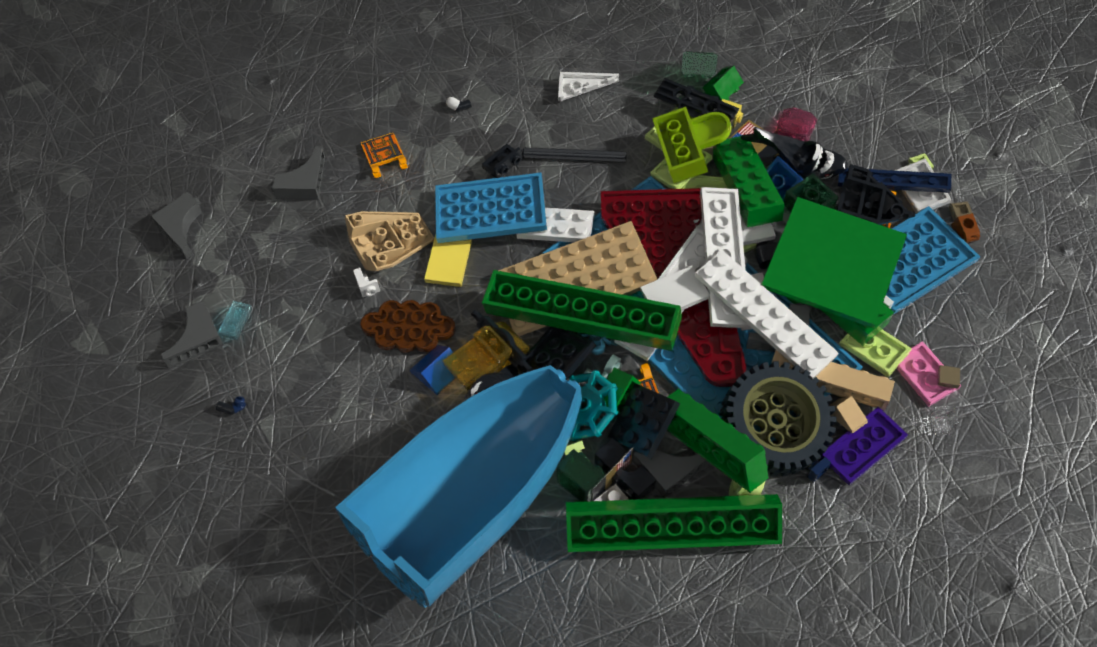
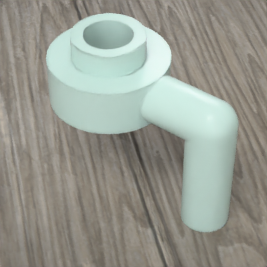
(614, 361)

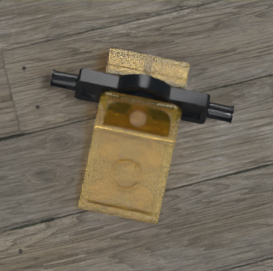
(487, 352)

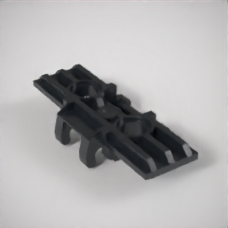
(694, 100)

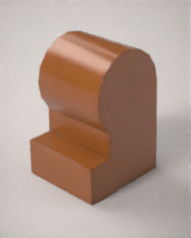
(967, 228)

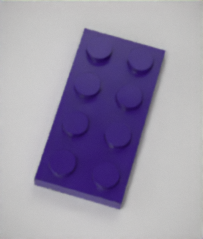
(861, 450)

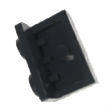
(502, 161)

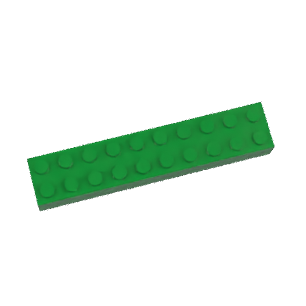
(583, 310)
(674, 523)

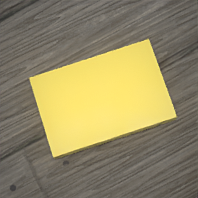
(448, 262)

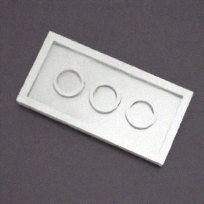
(563, 226)

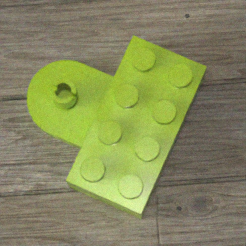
(686, 137)

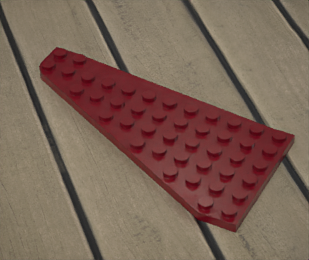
(663, 225)

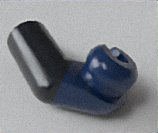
(238, 405)

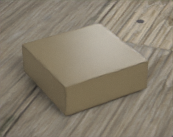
(959, 209)
(949, 376)

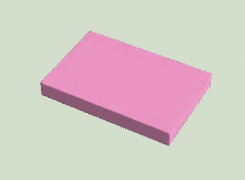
(921, 372)

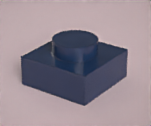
(818, 468)

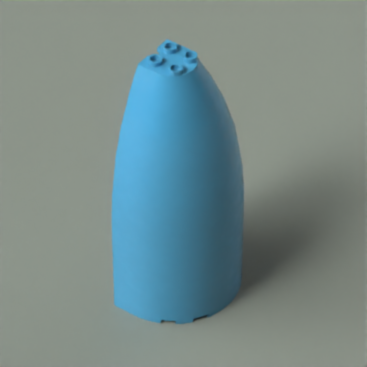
(462, 482)

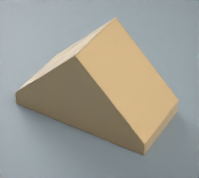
(849, 414)

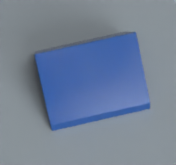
(782, 176)
(432, 370)

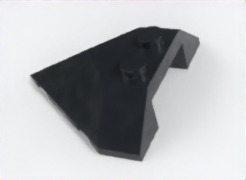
(868, 199)

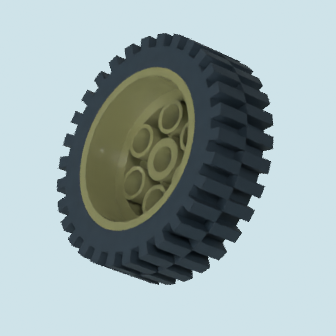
(794, 393)

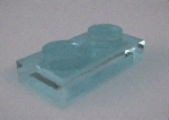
(235, 320)

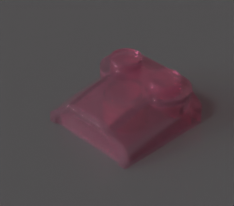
(796, 124)

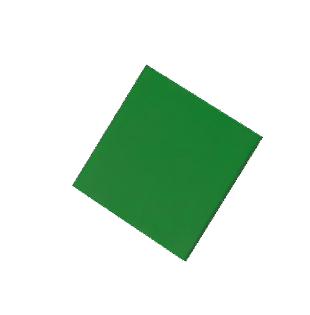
(834, 262)

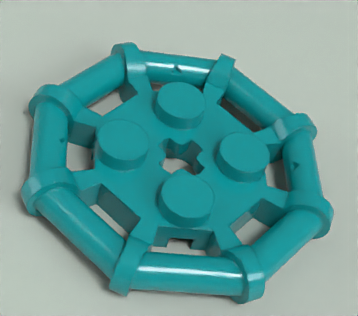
(595, 406)

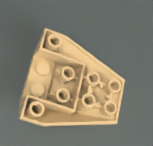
(386, 237)

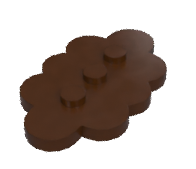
(408, 326)

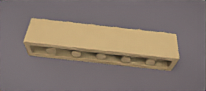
(846, 382)

